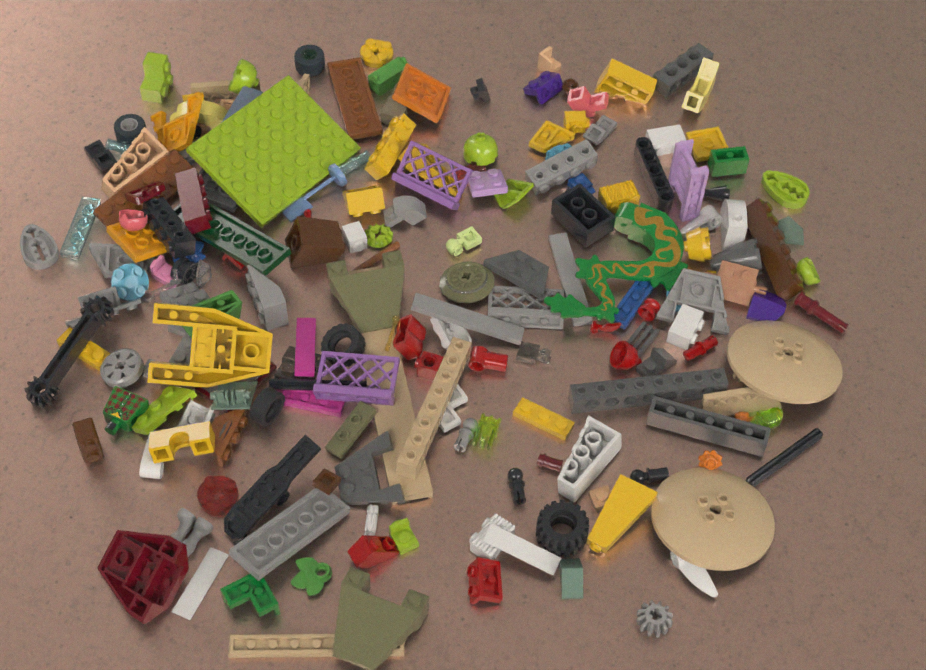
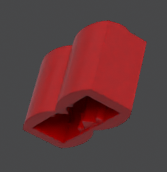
(409, 337)

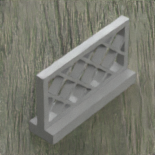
(524, 315)

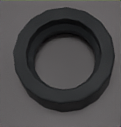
(267, 406)

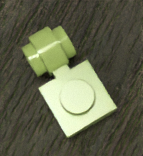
(467, 238)

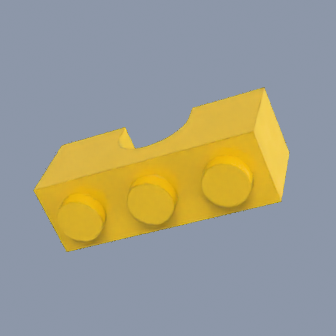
(166, 442)

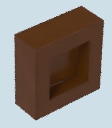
(326, 481)

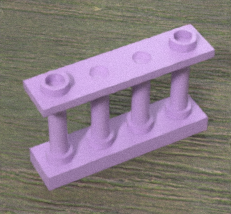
(690, 180)

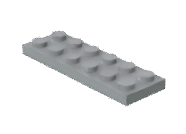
(288, 532)

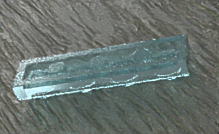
(79, 228)

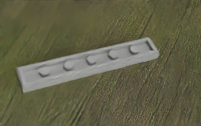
(567, 269)
(467, 318)

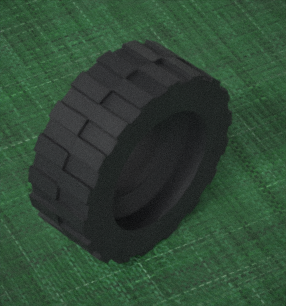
(336, 334)

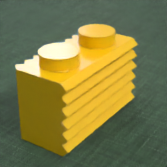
(613, 195)

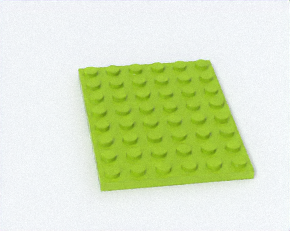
(273, 150)

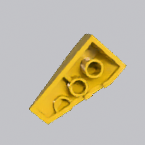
(434, 170)

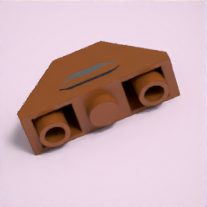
(227, 433)

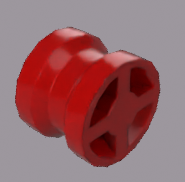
(649, 309)

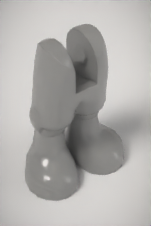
(187, 522)

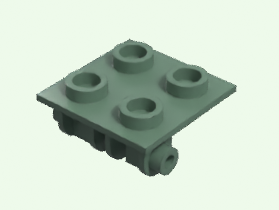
(233, 395)

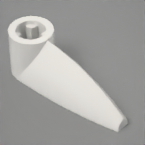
(708, 218)
(147, 466)
(695, 574)

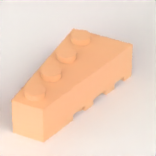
(138, 158)

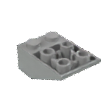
(267, 299)

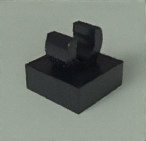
(480, 91)

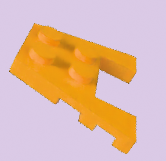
(179, 132)

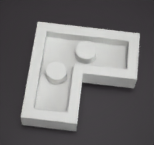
(451, 419)

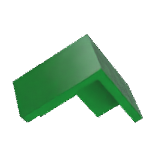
(251, 589)

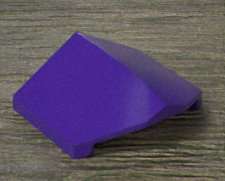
(766, 307)

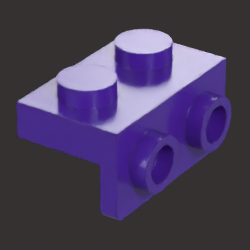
(544, 86)

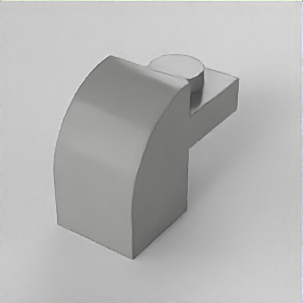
(405, 208)

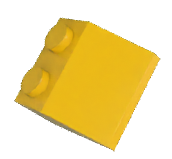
(364, 200)

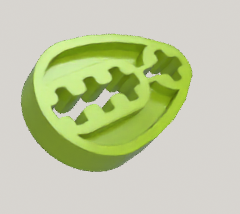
(776, 190)

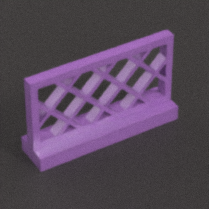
(425, 189)
(351, 392)

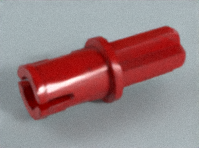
(700, 348)

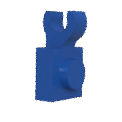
(583, 180)

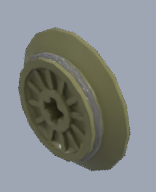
(467, 282)

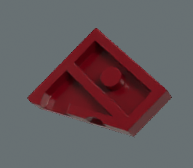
(145, 193)

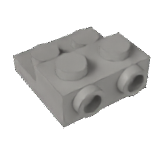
(184, 295)

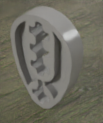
(29, 250)

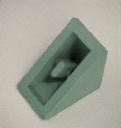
(792, 231)
(571, 578)

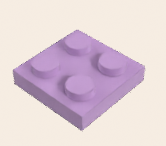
(487, 183)

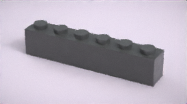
(708, 426)

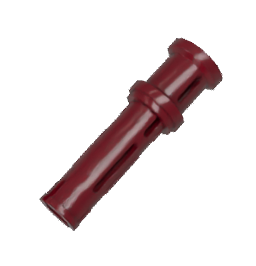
(813, 307)

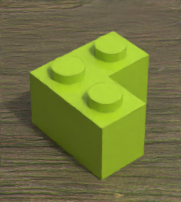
(157, 77)

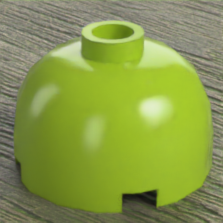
(244, 75)
(480, 149)

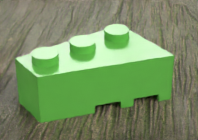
(225, 302)

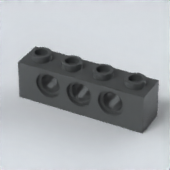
(681, 70)

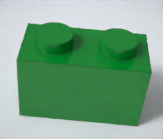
(728, 161)

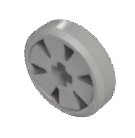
(126, 358)

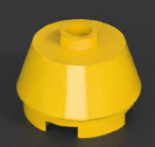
(698, 244)

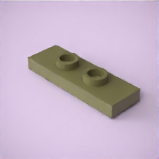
(351, 429)

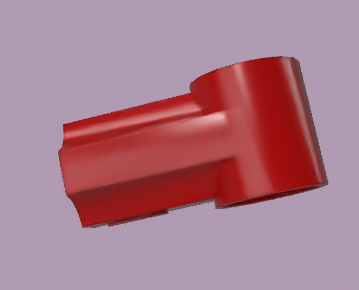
(483, 359)

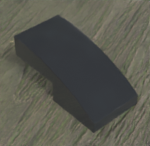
(100, 155)

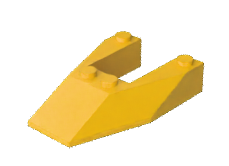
(221, 348)

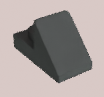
(657, 363)

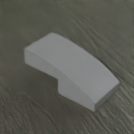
(601, 130)

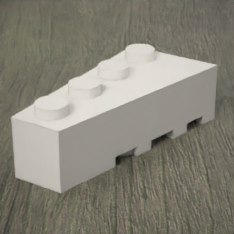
(588, 458)

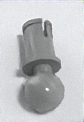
(466, 434)

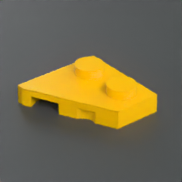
(550, 136)

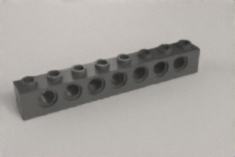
(640, 390)

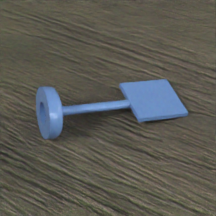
(302, 204)

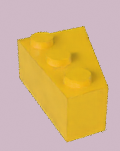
(626, 82)

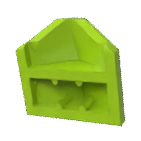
(516, 191)

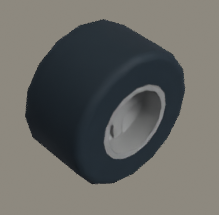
(128, 127)

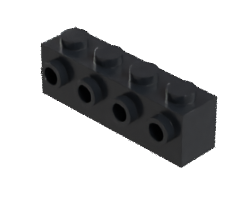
(169, 228)

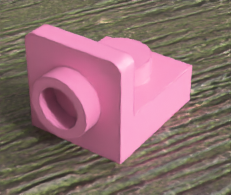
(161, 270)

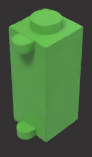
(387, 76)

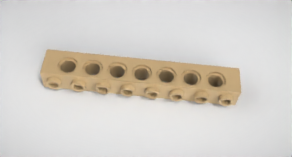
(433, 409)

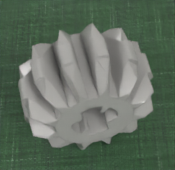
(657, 611)

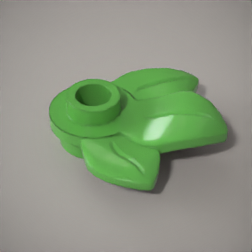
(309, 577)

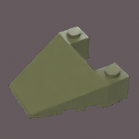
(371, 295)
(372, 626)

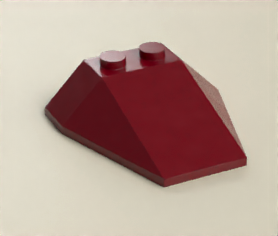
(144, 571)

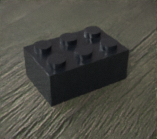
(582, 215)

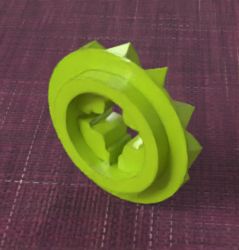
(382, 240)

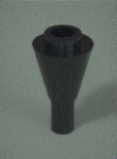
(718, 193)

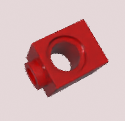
(428, 359)

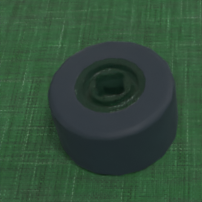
(309, 60)

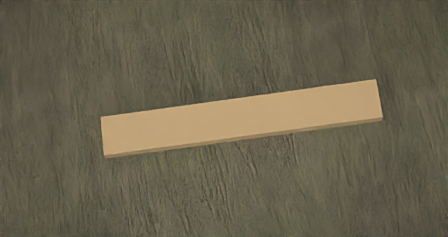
(395, 419)

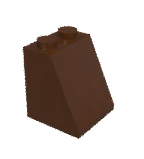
(314, 242)

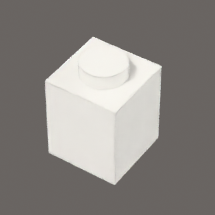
(354, 237)

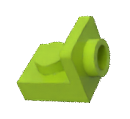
(403, 536)

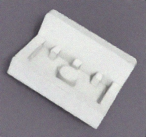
(447, 331)
(195, 414)

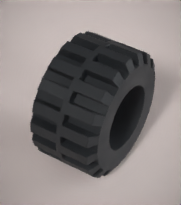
(566, 514)

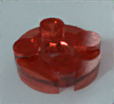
(216, 484)

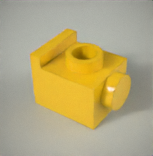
(576, 121)

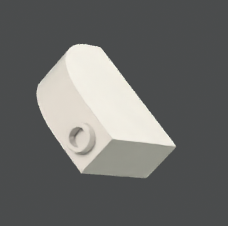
(734, 223)

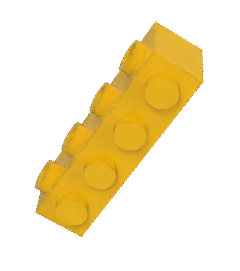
(390, 146)

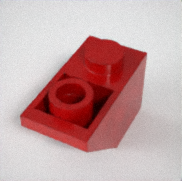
(372, 550)

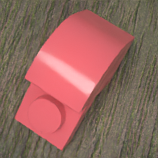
(581, 100)

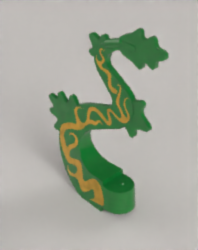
(664, 266)

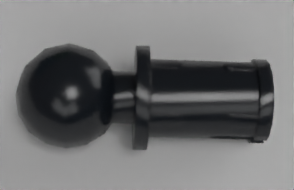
(650, 475)
(517, 485)

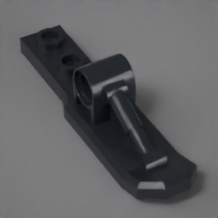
(269, 490)

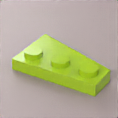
(167, 402)

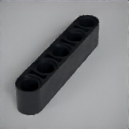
(653, 174)

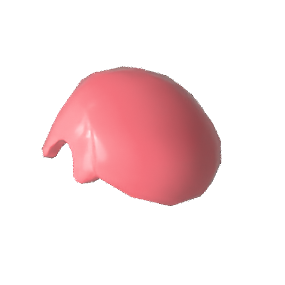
(132, 219)

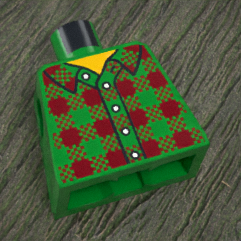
(123, 410)

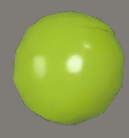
(808, 271)

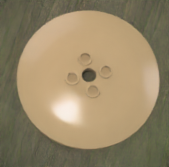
(760, 362)
(709, 539)

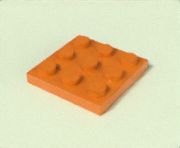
(421, 93)

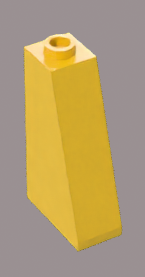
(622, 509)

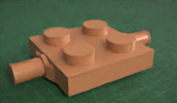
(738, 282)

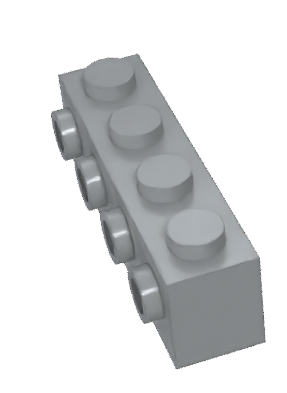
(561, 167)

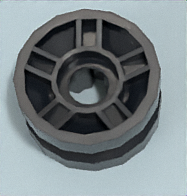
(186, 270)

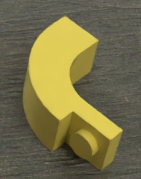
(701, 89)
(210, 113)

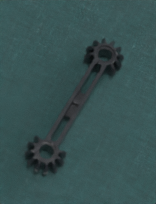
(69, 351)

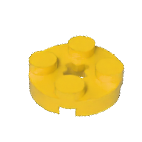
(372, 46)

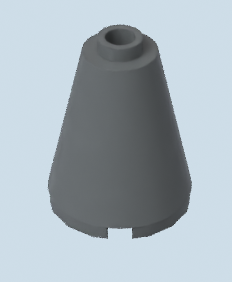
(742, 254)

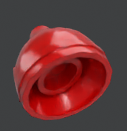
(624, 356)

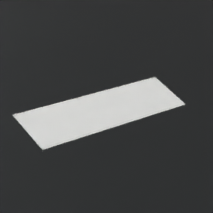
(522, 549)
(200, 583)

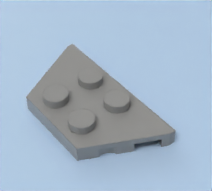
(112, 256)

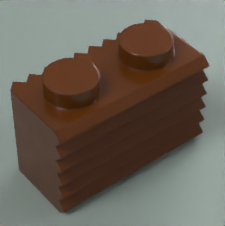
(88, 440)

